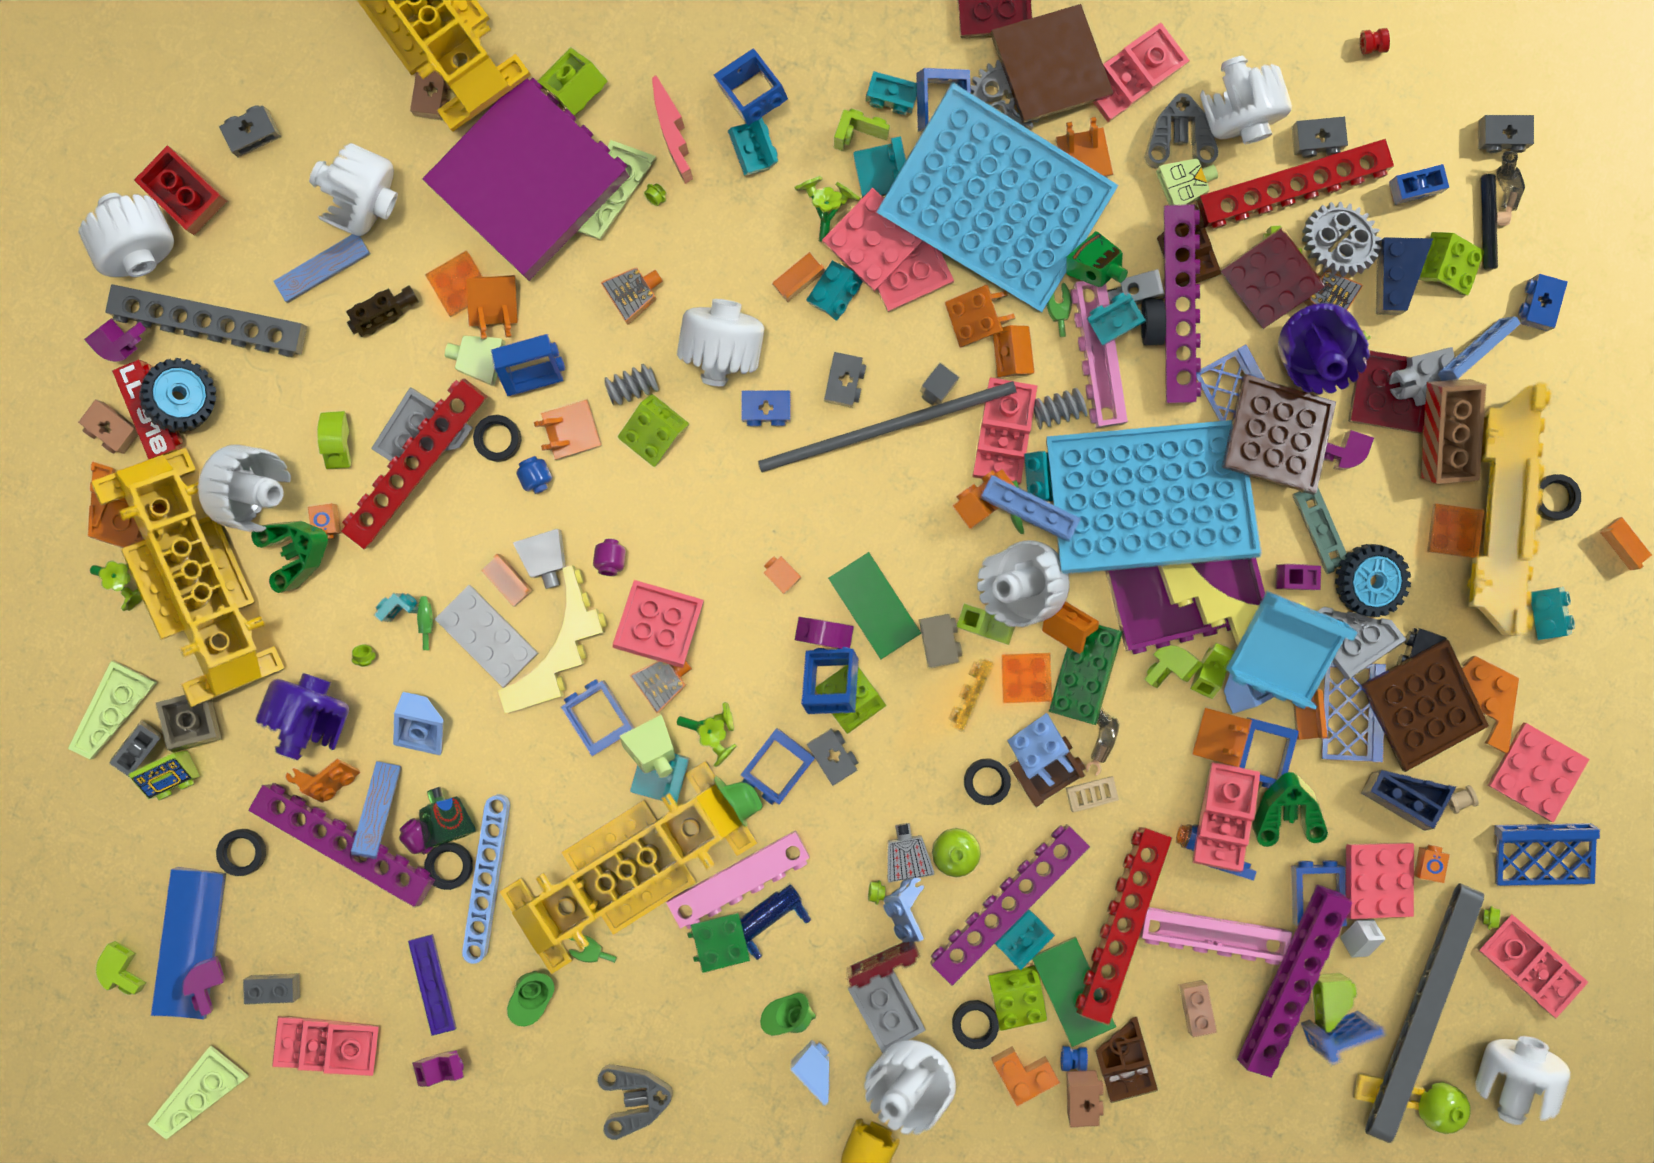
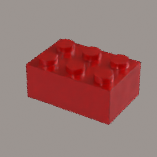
(180, 190)

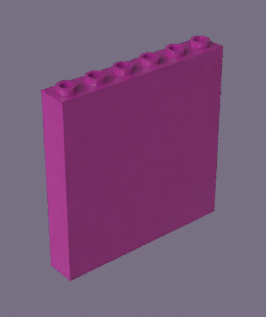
(527, 177)
(1149, 617)

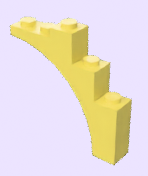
(1184, 583)
(566, 653)

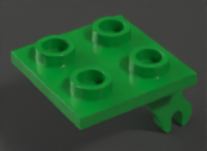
(719, 942)

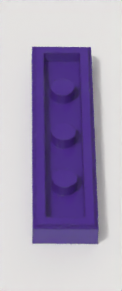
(432, 984)

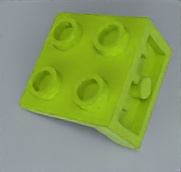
(855, 120)
(1452, 262)
(652, 429)
(867, 699)
(1018, 998)

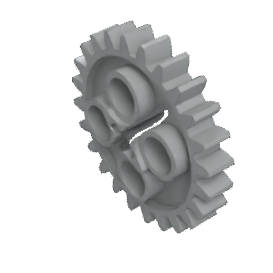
(997, 78)
(1326, 224)

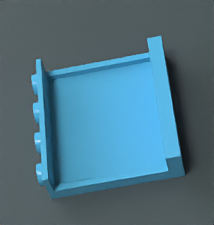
(1288, 650)

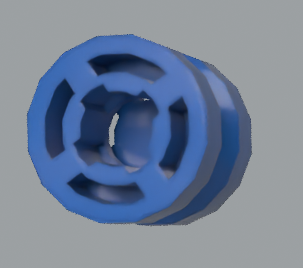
(1074, 1058)

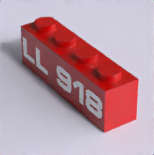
(154, 440)

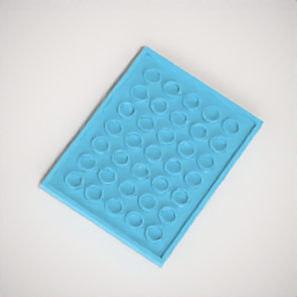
(996, 197)
(1151, 498)

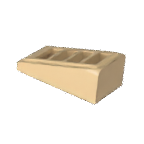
(1071, 793)

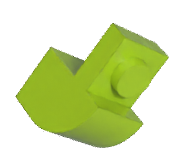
(332, 439)
(984, 624)
(1172, 659)
(1212, 673)
(112, 969)

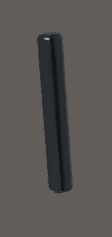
(1489, 221)

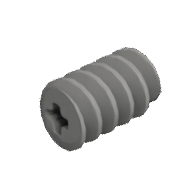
(631, 384)
(1059, 407)

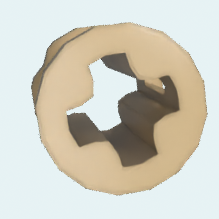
(1463, 799)

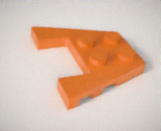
(105, 520)
(1496, 696)

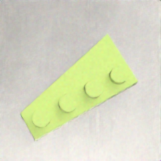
(638, 165)
(112, 704)
(201, 1087)

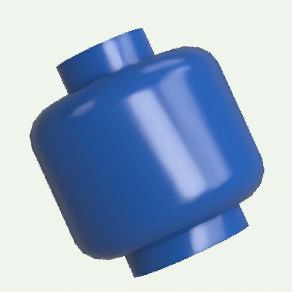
(534, 475)

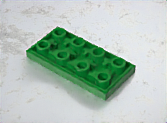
(874, 605)
(1086, 676)
(1063, 973)

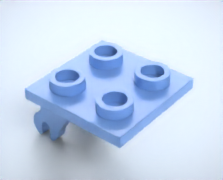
(1038, 747)
(898, 908)

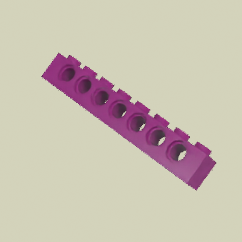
(1172, 216)
(265, 807)
(972, 952)
(1294, 981)

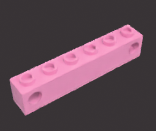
(1100, 361)
(738, 879)
(1215, 934)

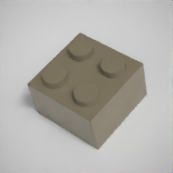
(939, 640)
(187, 725)

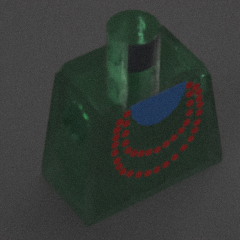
(444, 819)

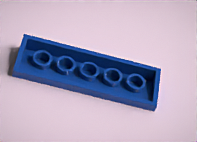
(187, 937)

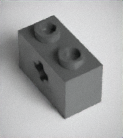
(1517, 126)
(1331, 129)
(262, 130)
(842, 365)
(938, 384)
(135, 748)
(833, 770)
(271, 988)

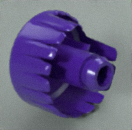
(1323, 348)
(299, 712)

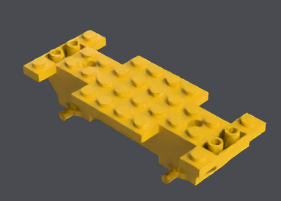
(438, 36)
(1513, 451)
(188, 575)
(627, 868)

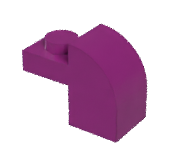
(112, 342)
(1352, 452)
(1298, 577)
(823, 633)
(200, 977)
(438, 1068)

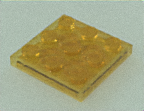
(970, 693)

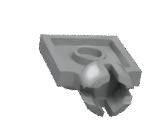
(1418, 372)

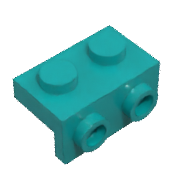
(891, 93)
(753, 147)
(835, 290)
(1115, 318)
(1038, 475)
(390, 607)
(1552, 613)
(1024, 939)

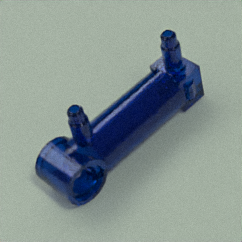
(769, 912)

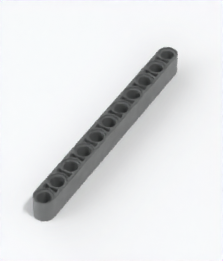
(1424, 1013)

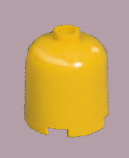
(869, 1144)

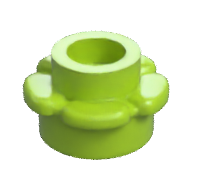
(655, 194)
(362, 655)
(876, 892)
(1491, 917)

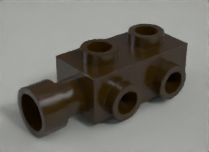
(376, 309)

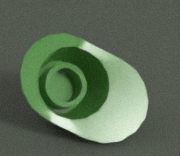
(741, 797)
(530, 998)
(787, 1015)

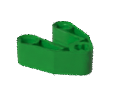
(308, 544)
(1289, 792)

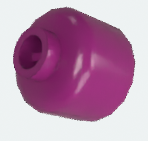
(609, 557)
(412, 837)

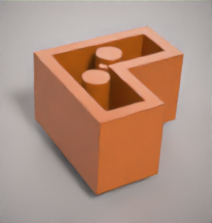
(971, 507)
(1023, 1081)

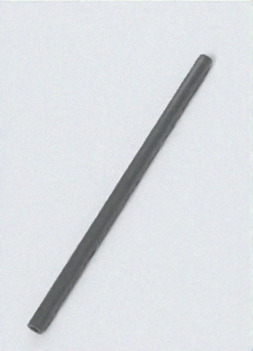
(887, 426)

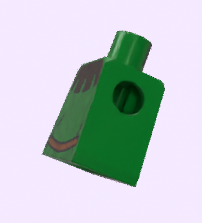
(1096, 261)

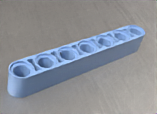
(480, 889)

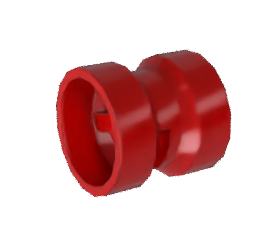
(1374, 41)

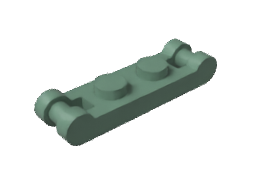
(1321, 529)

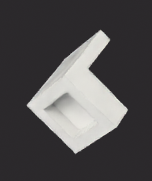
(1362, 938)

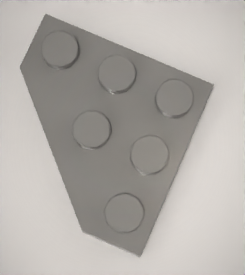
(404, 424)
(1371, 643)

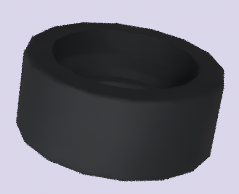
(1154, 329)
(481, 428)
(1574, 497)
(1005, 779)
(223, 860)
(466, 860)
(983, 1041)

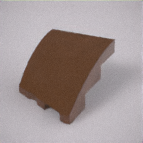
(1208, 263)
(1126, 1064)

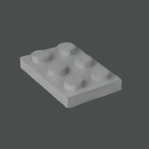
(887, 1011)

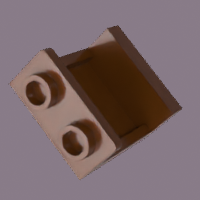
(1037, 788)

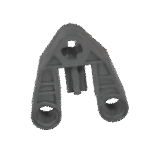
(1200, 132)
(634, 1078)

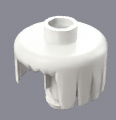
(1250, 102)
(358, 187)
(126, 235)
(724, 339)
(239, 483)
(1023, 584)
(1528, 1071)
(910, 1086)

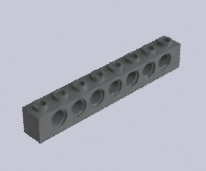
(122, 299)

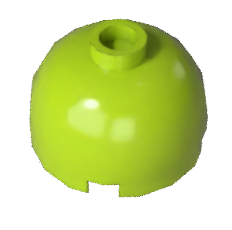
(956, 852)
(1444, 1108)

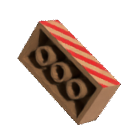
(1453, 431)

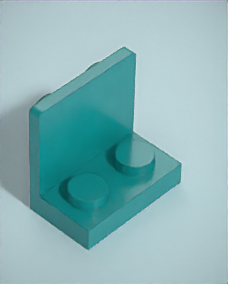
(879, 166)
(654, 787)

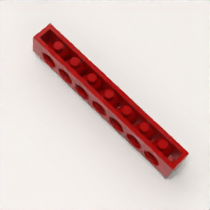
(1375, 153)
(354, 526)
(1127, 939)

